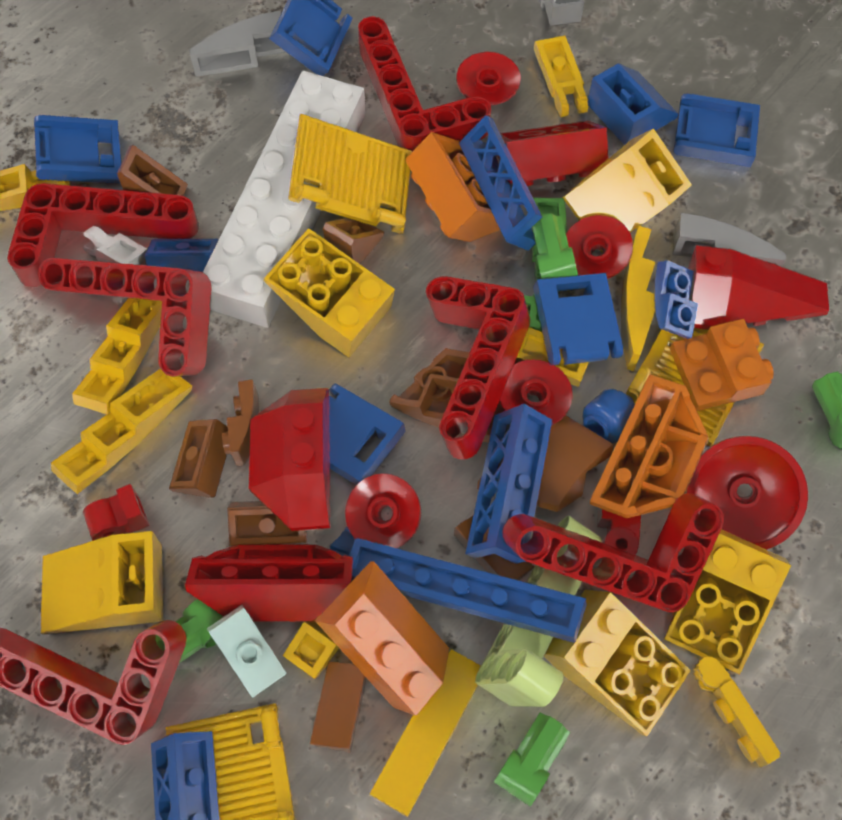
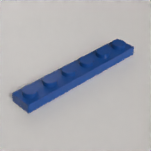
(475, 590)

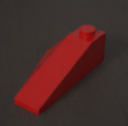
(743, 287)

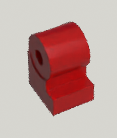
(116, 514)
(621, 531)

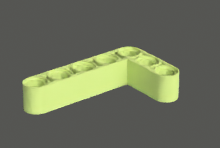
(515, 661)

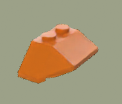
(653, 452)

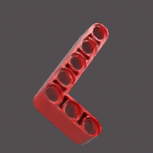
(399, 100)
(55, 208)
(177, 303)
(502, 324)
(616, 564)
(81, 683)

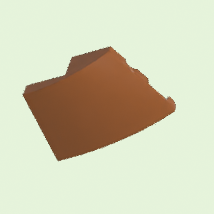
(433, 388)
(569, 456)

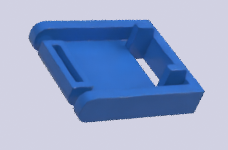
(311, 27)
(709, 128)
(69, 149)
(579, 324)
(350, 426)

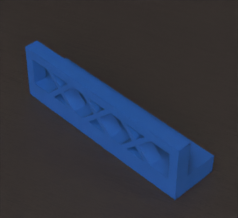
(494, 183)
(515, 480)
(186, 779)

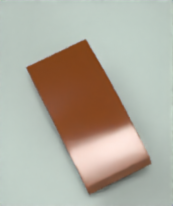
(237, 438)

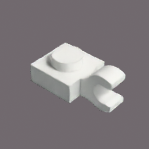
(113, 250)

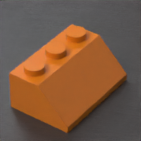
(451, 188)
(387, 640)

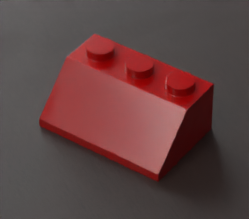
(557, 150)

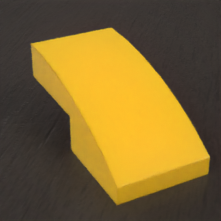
(311, 649)

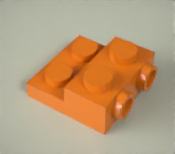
(722, 365)

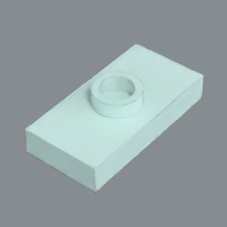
(246, 651)

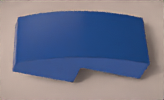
(672, 295)

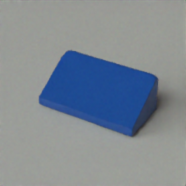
(180, 253)

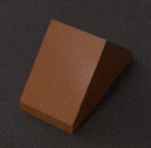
(145, 174)
(352, 237)

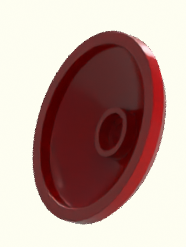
(777, 486)

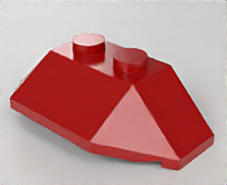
(293, 459)
(270, 580)

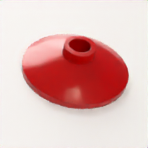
(488, 76)
(603, 234)
(538, 380)
(365, 509)

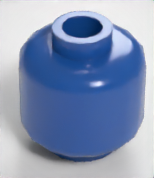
(608, 414)

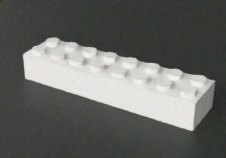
(264, 218)

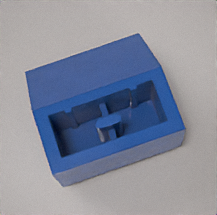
(628, 103)

